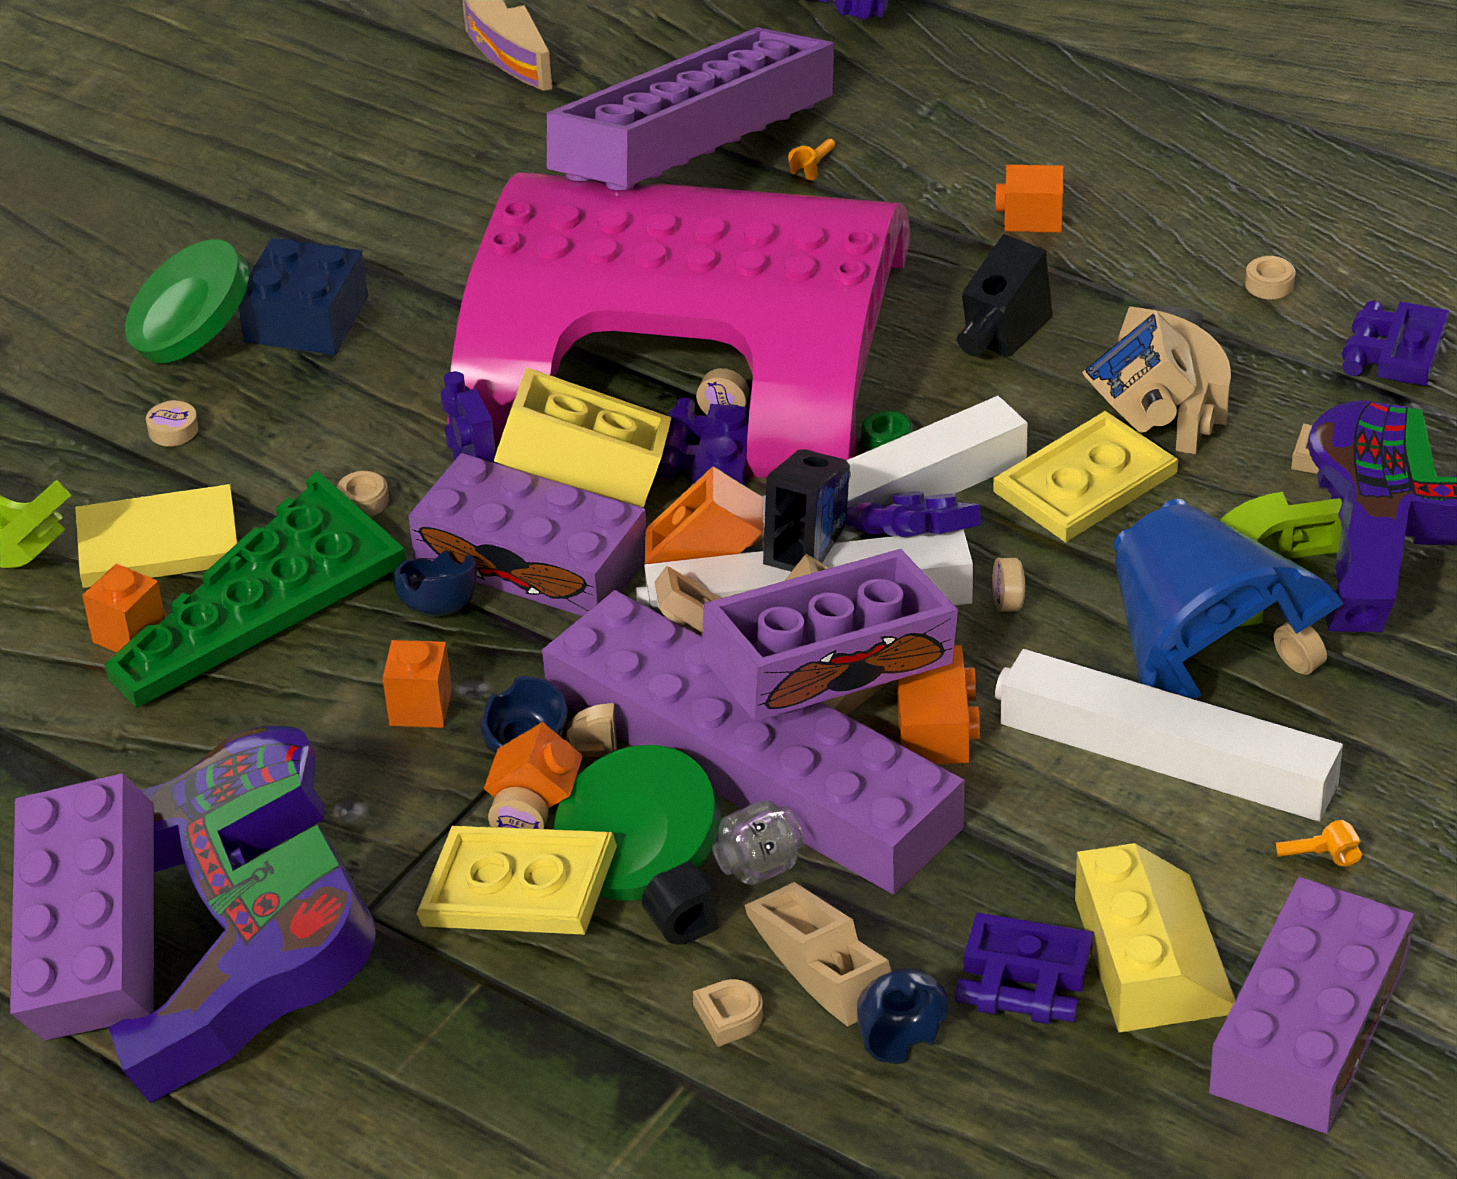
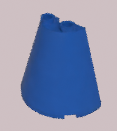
(1197, 579)

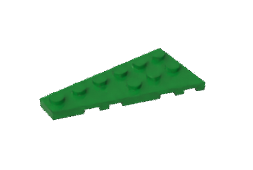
(265, 583)

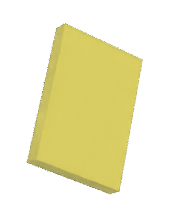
(1085, 476)
(156, 533)
(517, 879)

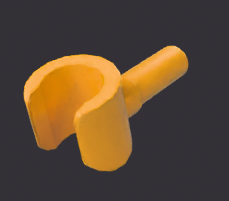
(808, 158)
(1337, 838)

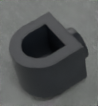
(682, 903)

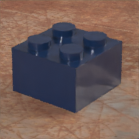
(303, 296)

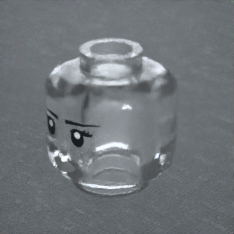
(758, 842)

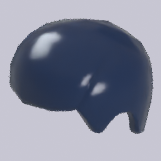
(437, 585)
(522, 708)
(900, 1012)

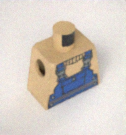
(1146, 374)

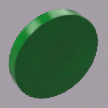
(187, 301)
(653, 805)

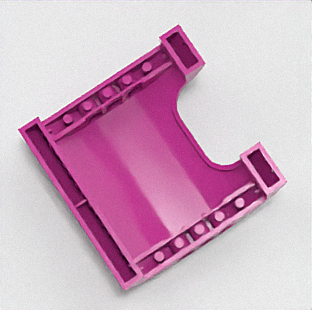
(763, 271)

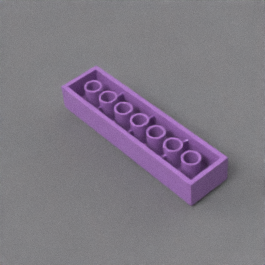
(688, 107)
(844, 783)

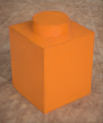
(1031, 198)
(122, 606)
(417, 683)
(536, 762)

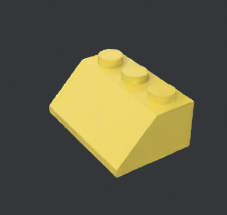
(583, 438)
(1149, 939)

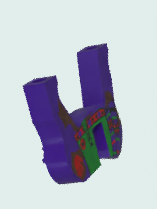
(1388, 489)
(287, 916)

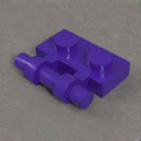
(1410, 345)
(469, 420)
(721, 439)
(914, 515)
(1028, 954)

